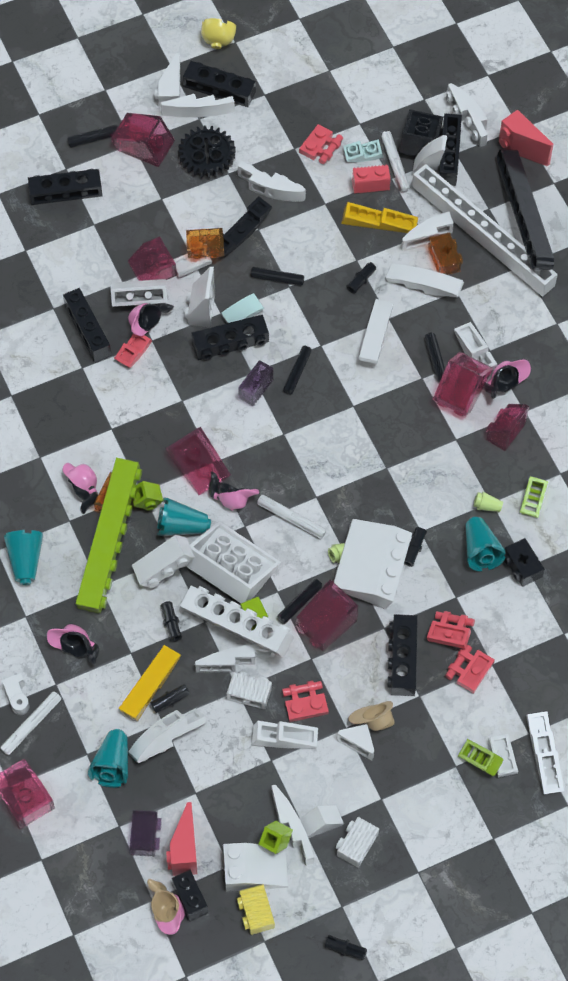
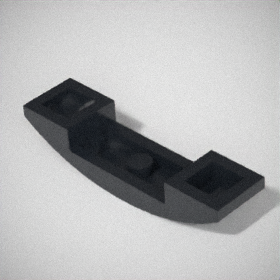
(246, 225)

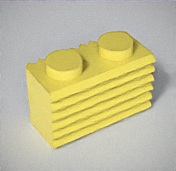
(256, 909)

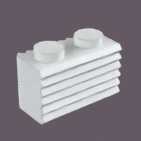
(249, 690)
(357, 841)

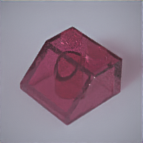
(153, 261)
(507, 425)

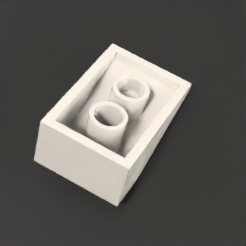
(201, 300)
(254, 865)

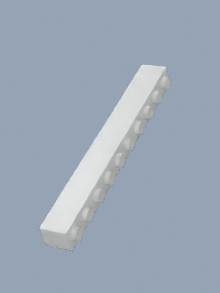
(482, 228)

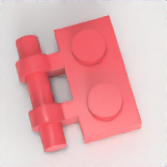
(317, 141)
(450, 634)
(475, 670)
(308, 706)

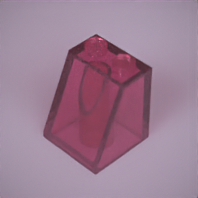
(143, 138)
(462, 383)
(327, 616)

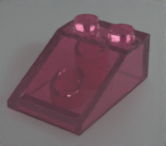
(197, 459)
(24, 794)

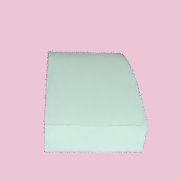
(363, 152)
(243, 309)

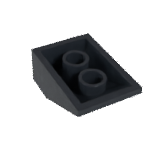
(419, 131)

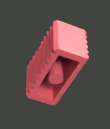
(371, 179)

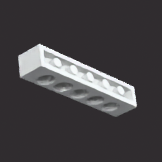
(277, 643)

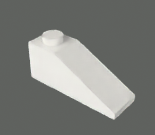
(169, 82)

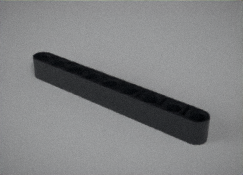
(525, 210)

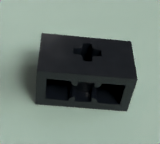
(529, 568)
(190, 895)

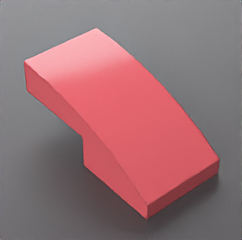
(133, 350)

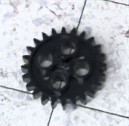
(194, 148)

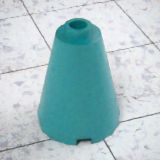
(181, 519)
(482, 545)
(24, 554)
(111, 760)

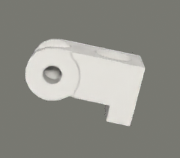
(17, 699)

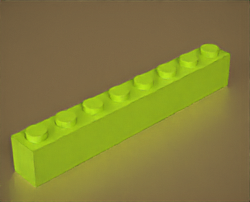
(108, 535)

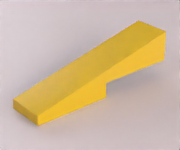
(384, 220)
(149, 683)

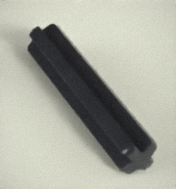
(91, 136)
(278, 276)
(435, 355)
(297, 369)
(299, 601)

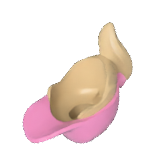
(166, 908)

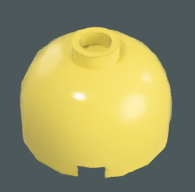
(217, 33)

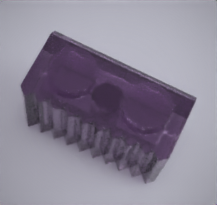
(256, 383)
(144, 833)

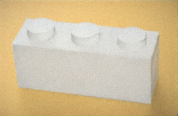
(138, 292)
(163, 561)

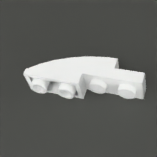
(470, 111)
(274, 187)
(160, 735)

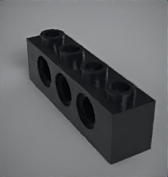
(219, 83)
(450, 158)
(57, 192)
(87, 325)
(237, 330)
(407, 626)

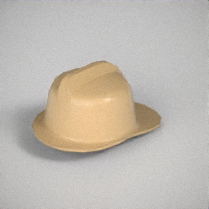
(375, 716)

